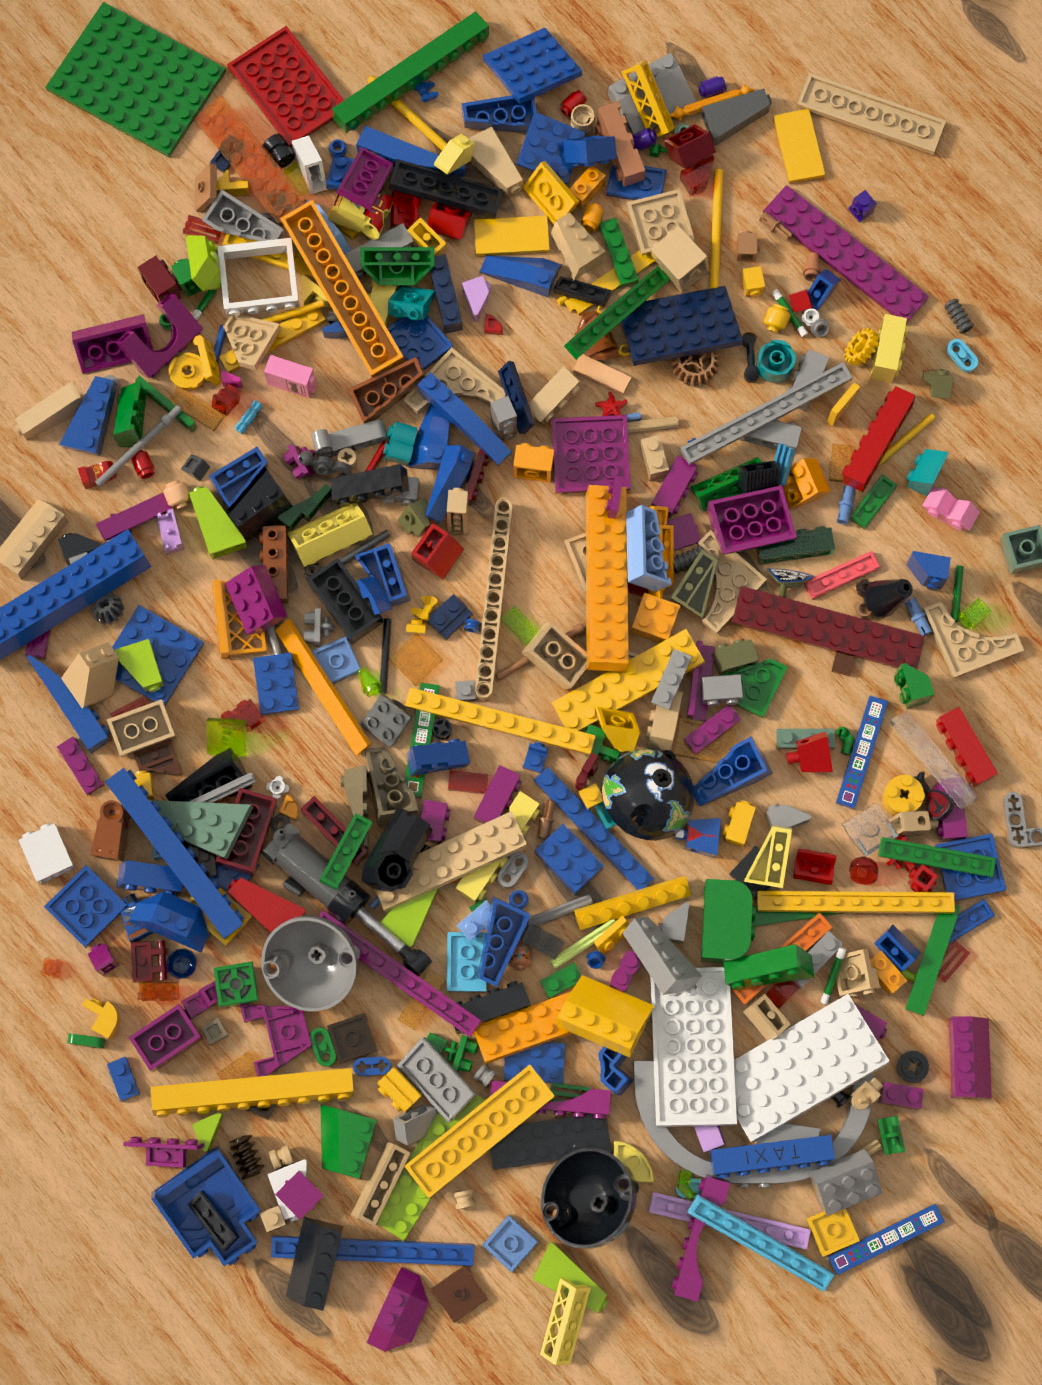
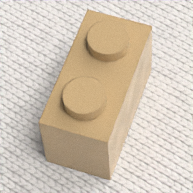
(654, 457)
(766, 1017)

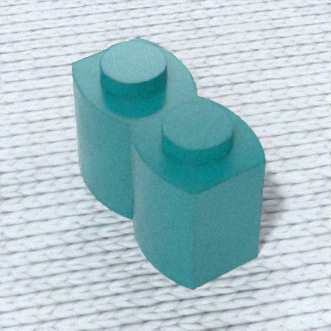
(400, 443)

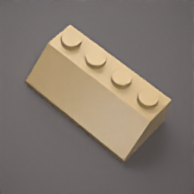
(31, 538)

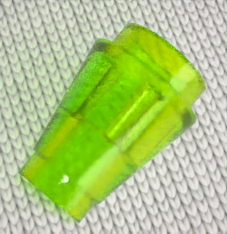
(368, 682)

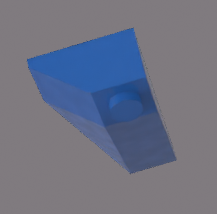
(524, 272)

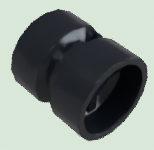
(278, 149)

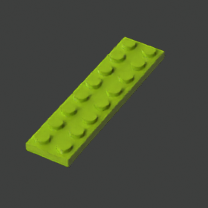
(407, 1197)

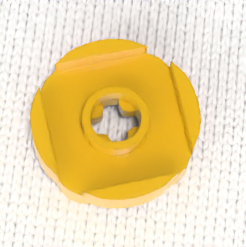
(181, 363)

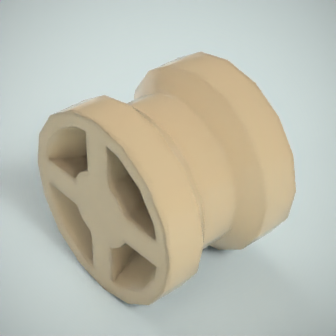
(346, 453)
(464, 1199)

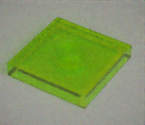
(226, 734)

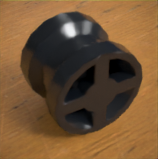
(442, 725)

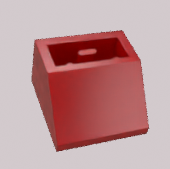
(437, 551)

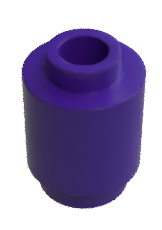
(712, 87)
(644, 139)

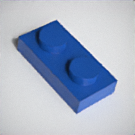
(123, 1079)

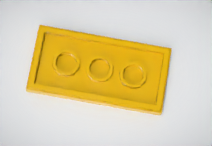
(798, 146)
(511, 235)

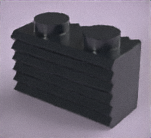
(758, 476)

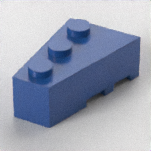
(238, 476)
(385, 569)

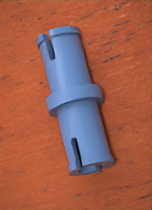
(846, 505)
(918, 617)

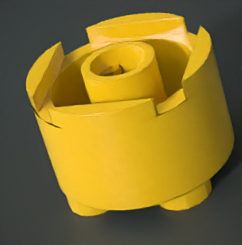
(902, 785)

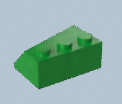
(130, 415)
(345, 1141)

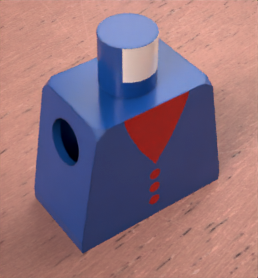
(701, 836)

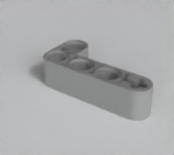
(353, 438)

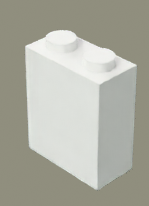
(46, 853)

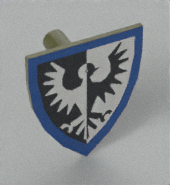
(788, 579)

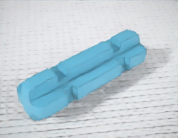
(248, 417)

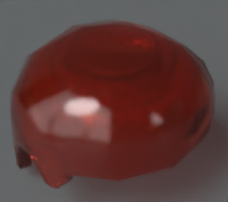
(863, 870)

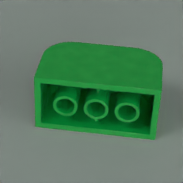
(726, 921)

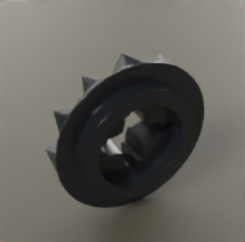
(921, 1071)

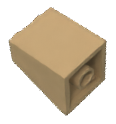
(680, 259)
(92, 675)

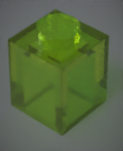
(974, 613)

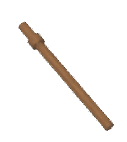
(578, 629)

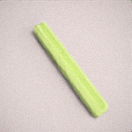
(580, 945)

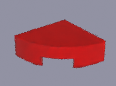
(492, 325)

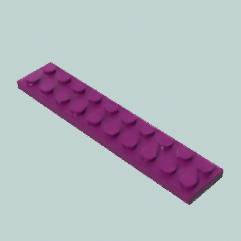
(846, 255)

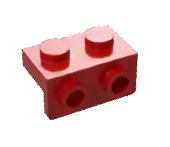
(404, 209)
(814, 866)

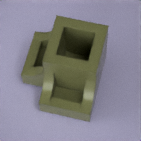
(940, 382)
(414, 519)

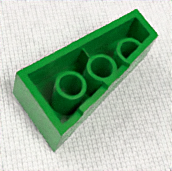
(769, 967)

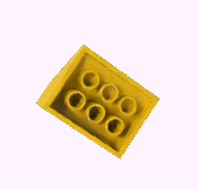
(604, 1015)

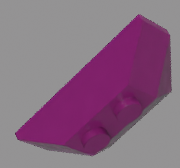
(400, 1312)

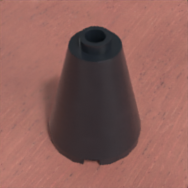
(886, 596)

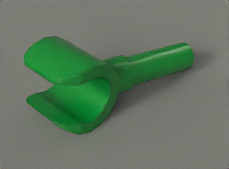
(656, 149)

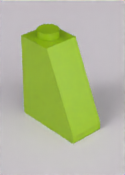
(141, 664)

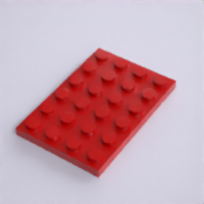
(286, 85)

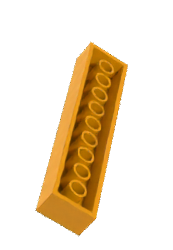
(342, 289)
(606, 582)

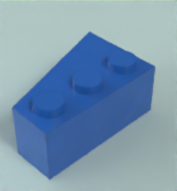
(437, 757)
(148, 877)

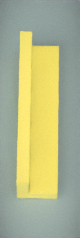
(568, 1324)

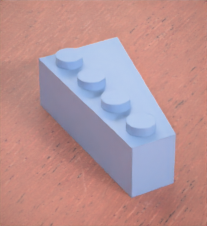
(645, 550)

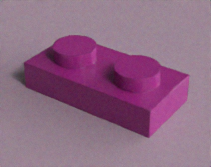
(613, 503)

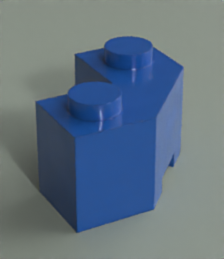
(611, 1073)

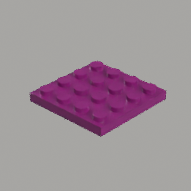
(590, 452)

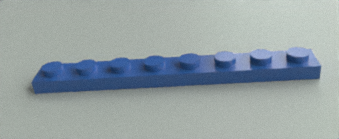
(593, 829)

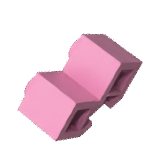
(954, 512)

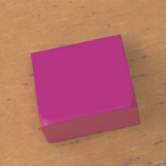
(231, 379)

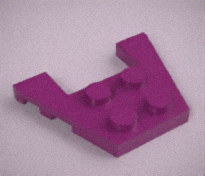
(286, 1033)

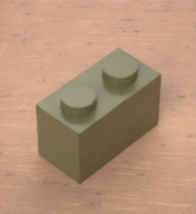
(734, 656)

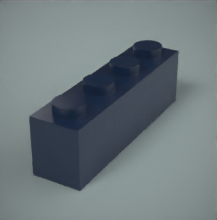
(445, 295)

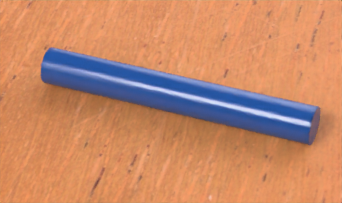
(219, 342)

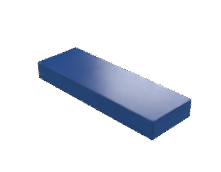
(971, 919)

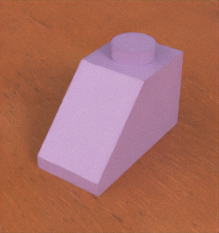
(477, 295)

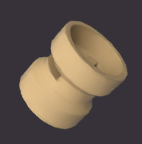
(281, 1157)

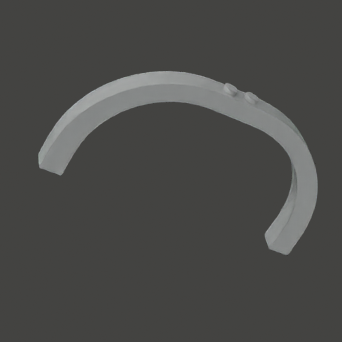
(645, 1101)

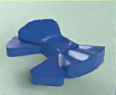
(423, 89)

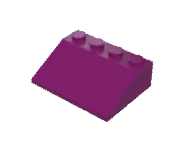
(751, 520)

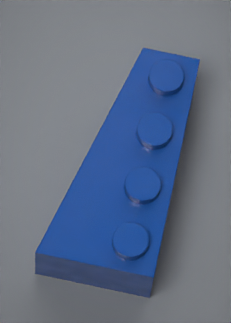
(91, 420)
(501, 938)

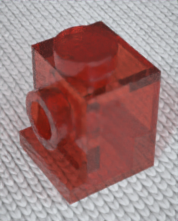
(226, 399)

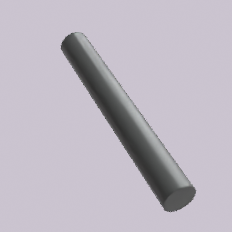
(366, 546)

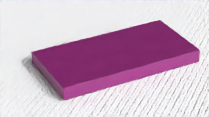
(365, 178)

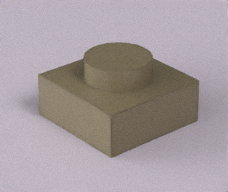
(214, 1031)

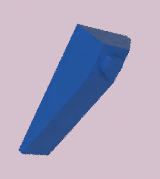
(430, 441)
(453, 473)
(737, 770)

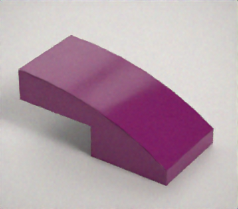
(201, 1000)

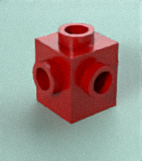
(926, 874)

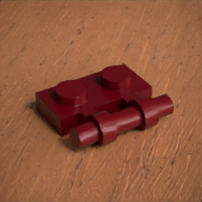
(588, 769)
(143, 963)

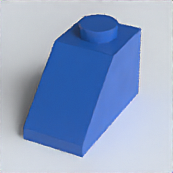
(822, 288)

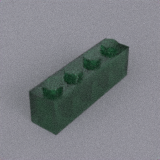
(807, 545)

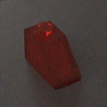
(696, 177)

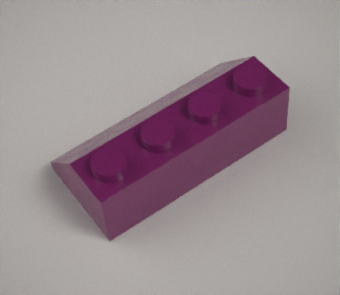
(97, 344)
(969, 1057)

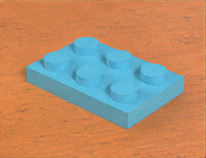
(464, 962)

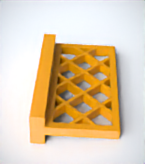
(223, 623)

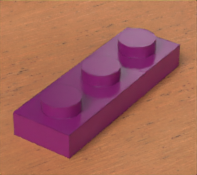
(712, 729)
(80, 765)

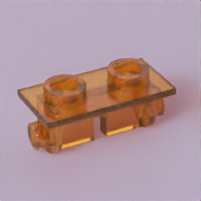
(158, 990)

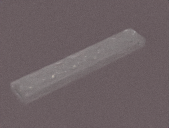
(934, 759)

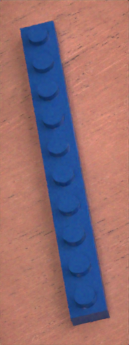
(386, 1251)

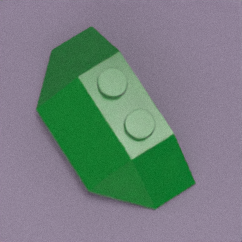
(397, 264)

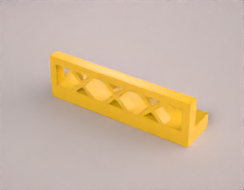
(653, 95)

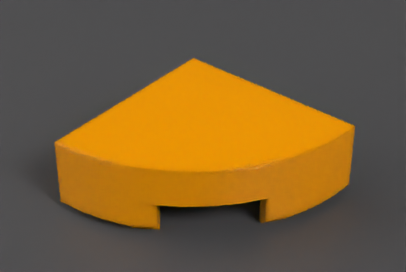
(289, 808)

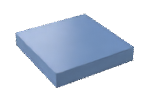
(337, 660)
(510, 1243)

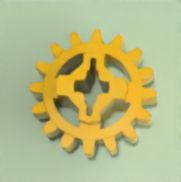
(861, 347)

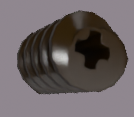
(246, 1156)

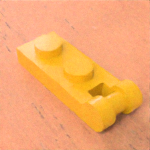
(208, 360)

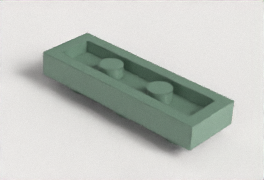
(787, 737)

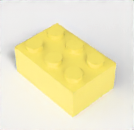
(891, 346)

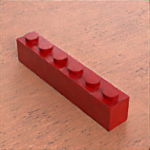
(879, 438)

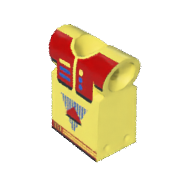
(359, 218)

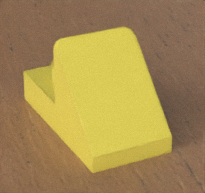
(312, 291)

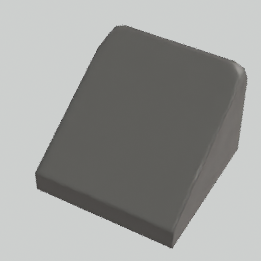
(195, 467)
(294, 887)

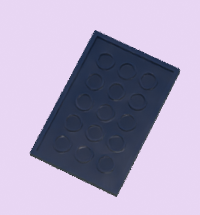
(681, 326)

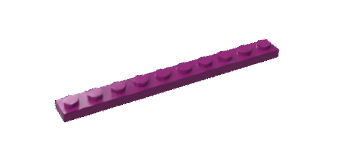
(411, 983)

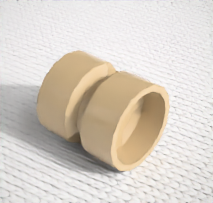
(583, 119)

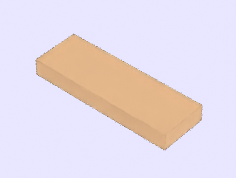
(602, 374)

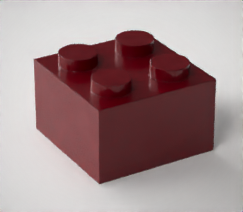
(690, 146)
(158, 279)

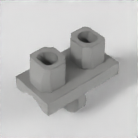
(314, 636)

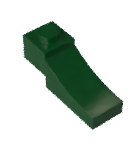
(305, 509)

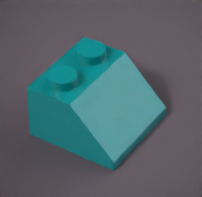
(926, 471)

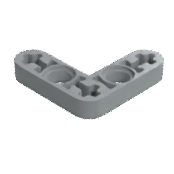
(1026, 834)

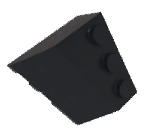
(259, 505)

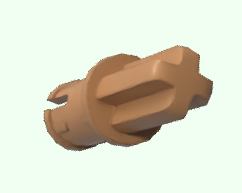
(775, 226)
(546, 819)

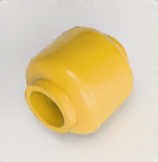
(777, 318)

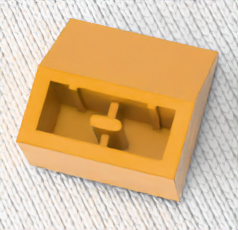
(805, 483)

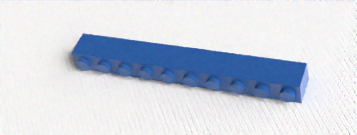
(174, 853)

